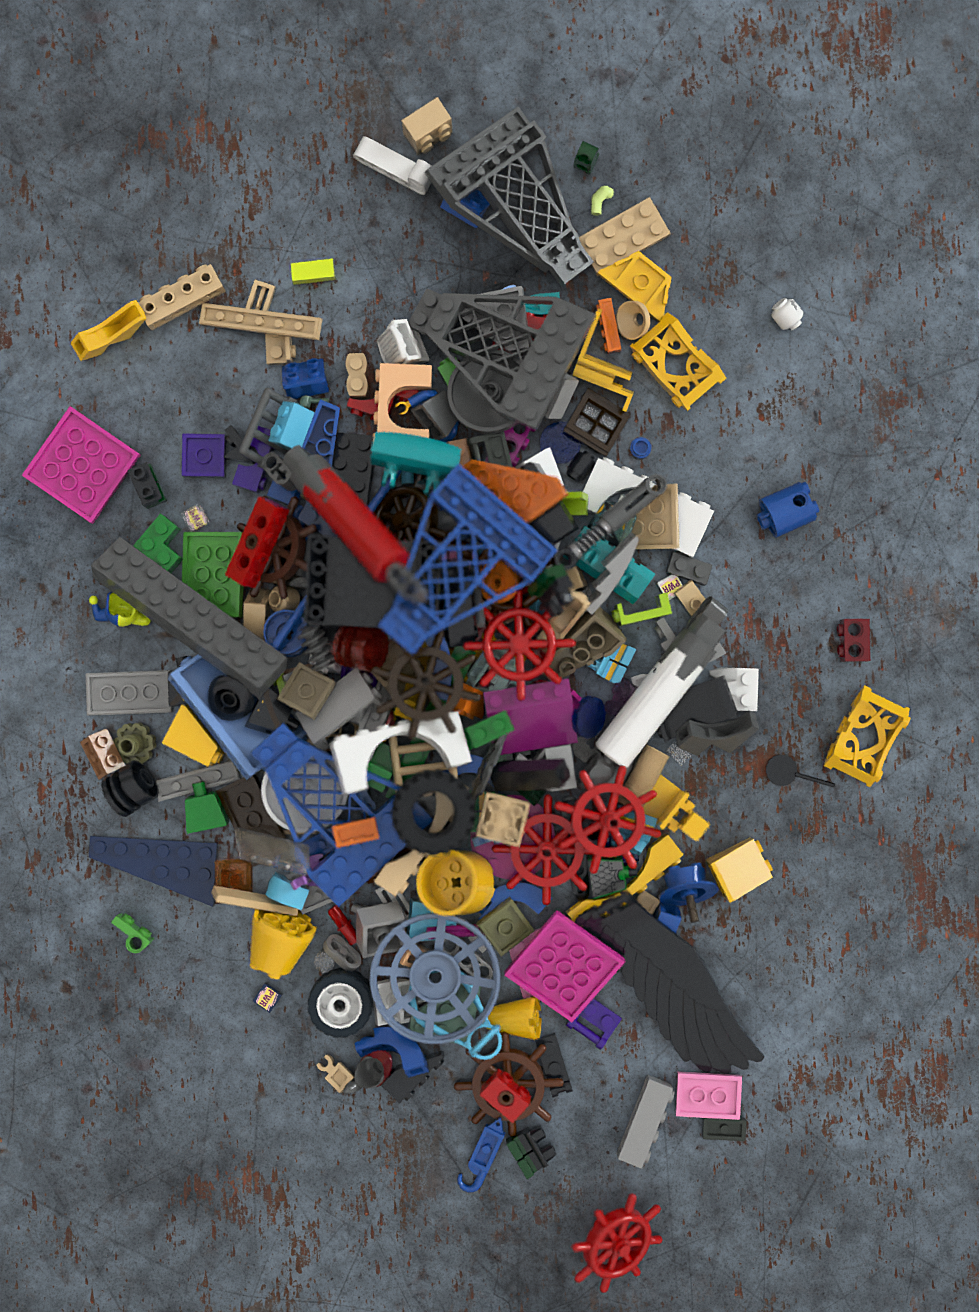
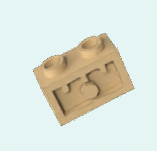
(279, 349)

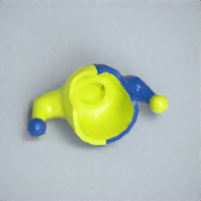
(117, 612)

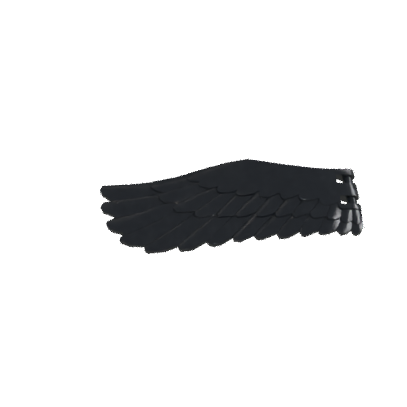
(673, 985)

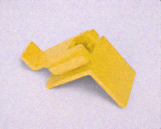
(600, 371)
(667, 804)

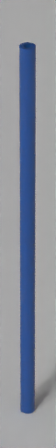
(301, 607)

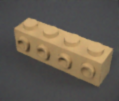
(181, 296)

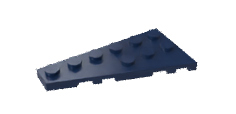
(173, 864)

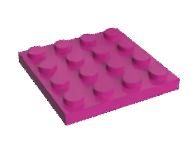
(81, 465)
(564, 966)

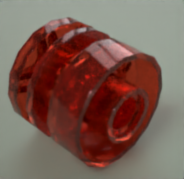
(360, 647)

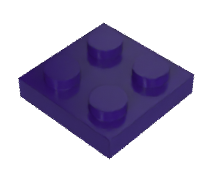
(203, 455)

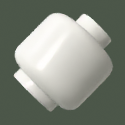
(787, 314)

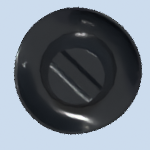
(229, 698)

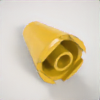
(518, 1018)

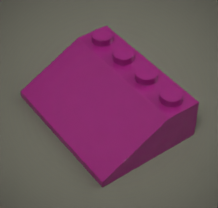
(539, 719)

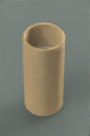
(645, 772)

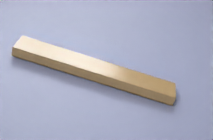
(260, 321)

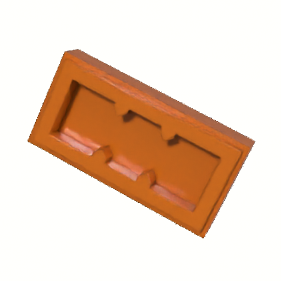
(355, 832)

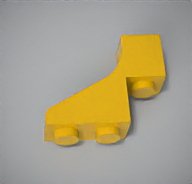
(112, 330)

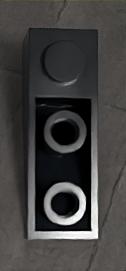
(401, 1086)

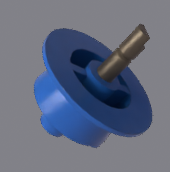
(687, 887)

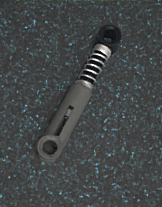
(612, 519)

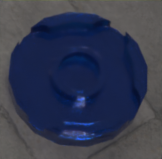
(561, 444)
(589, 717)

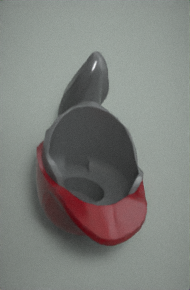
(370, 1071)

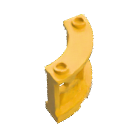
(676, 333)
(861, 706)

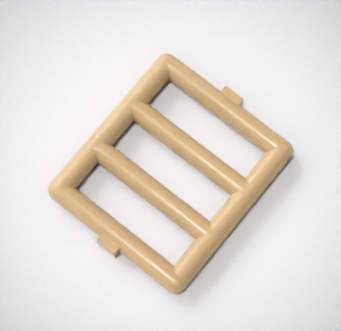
(399, 771)

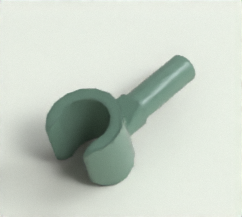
(306, 401)

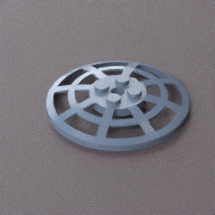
(435, 991)

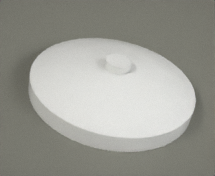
(299, 821)

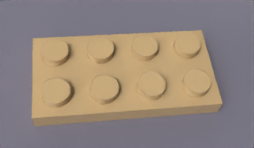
(624, 235)

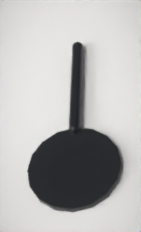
(782, 771)

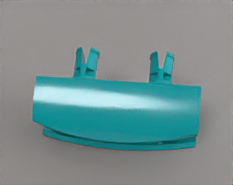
(413, 455)
(632, 581)

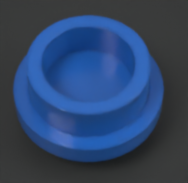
(640, 447)

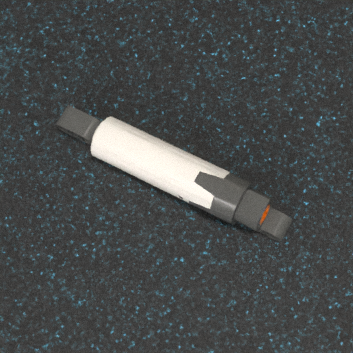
(658, 692)

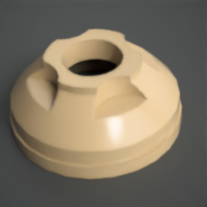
(627, 320)

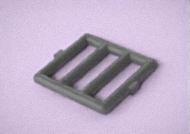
(252, 431)

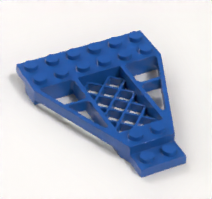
(492, 525)
(347, 866)

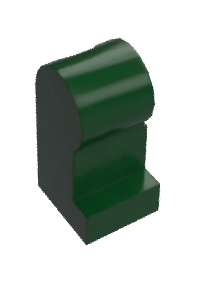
(586, 157)

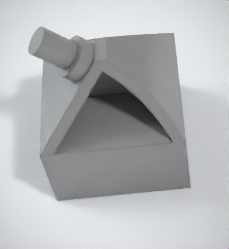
(562, 397)
(556, 752)
(374, 924)

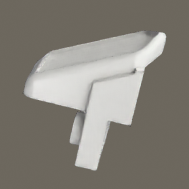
(401, 344)

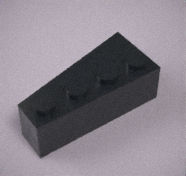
(464, 629)

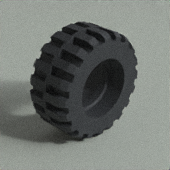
(424, 841)

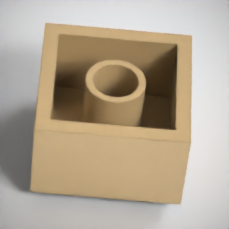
(427, 126)

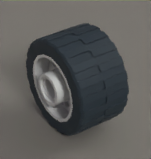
(340, 1019)

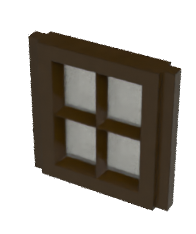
(596, 422)

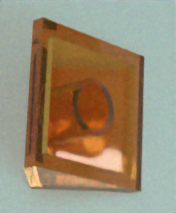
(233, 874)

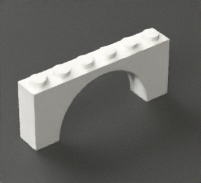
(609, 480)
(353, 753)

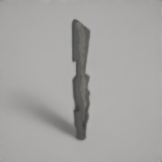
(486, 767)

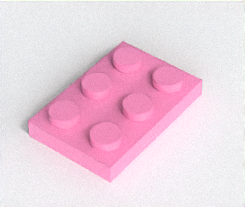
(708, 1095)

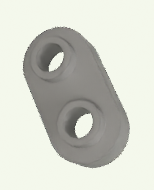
(342, 952)

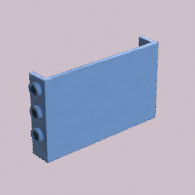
(233, 737)

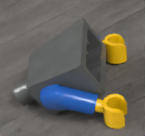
(433, 414)

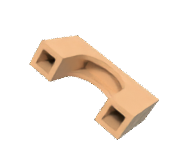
(392, 380)

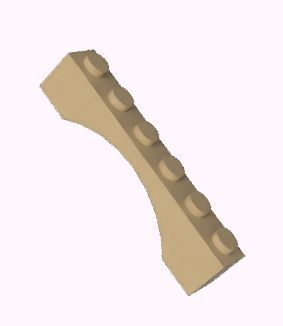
(397, 871)

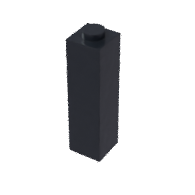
(530, 775)

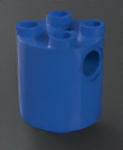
(780, 512)

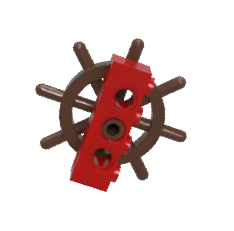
(264, 543)

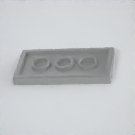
(127, 692)

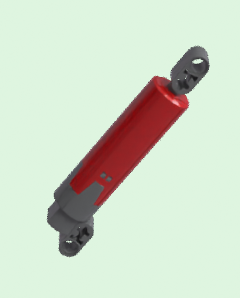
(346, 517)

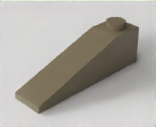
(594, 638)

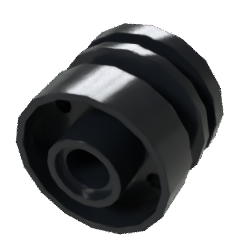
(130, 788)

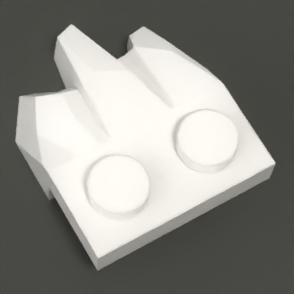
(742, 685)
(389, 999)

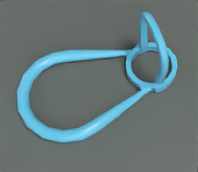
(473, 1052)

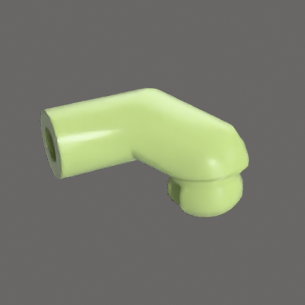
(598, 197)

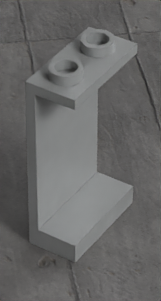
(346, 700)

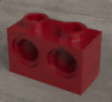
(860, 640)

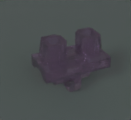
(622, 692)

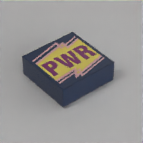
(267, 997)

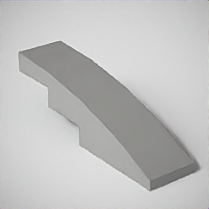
(616, 565)

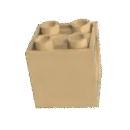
(502, 818)

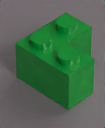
(156, 540)
(381, 765)

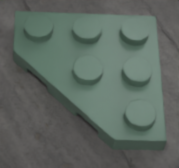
(444, 1007)

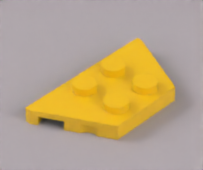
(640, 281)

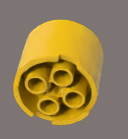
(440, 884)

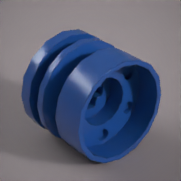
(273, 626)

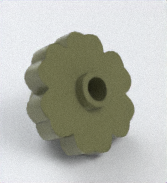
(135, 742)

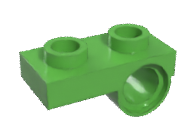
(127, 925)

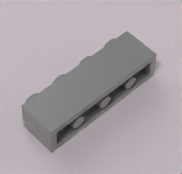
(644, 1121)

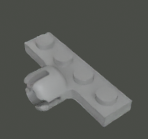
(368, 718)

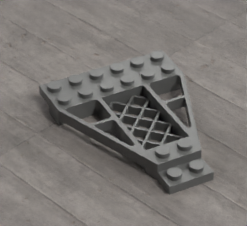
(482, 160)
(544, 363)

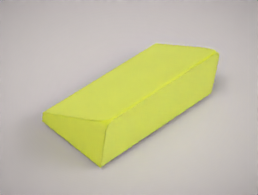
(312, 271)

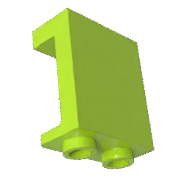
(663, 609)

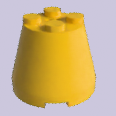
(279, 941)

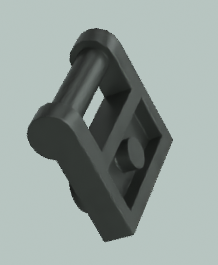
(495, 446)

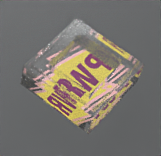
(195, 518)

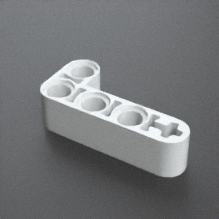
(393, 165)

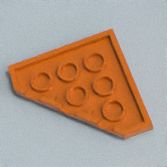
(521, 490)

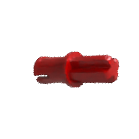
(343, 924)

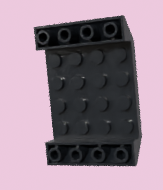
(346, 593)

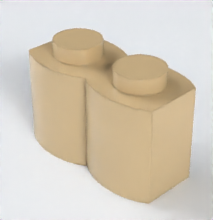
(358, 371)

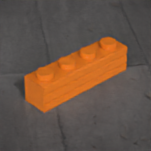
(609, 326)

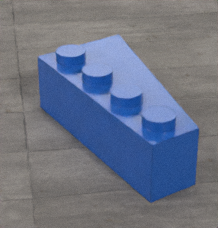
(322, 431)

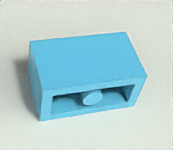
(291, 425)

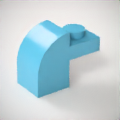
(282, 892)

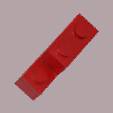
(368, 407)

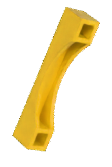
(659, 857)

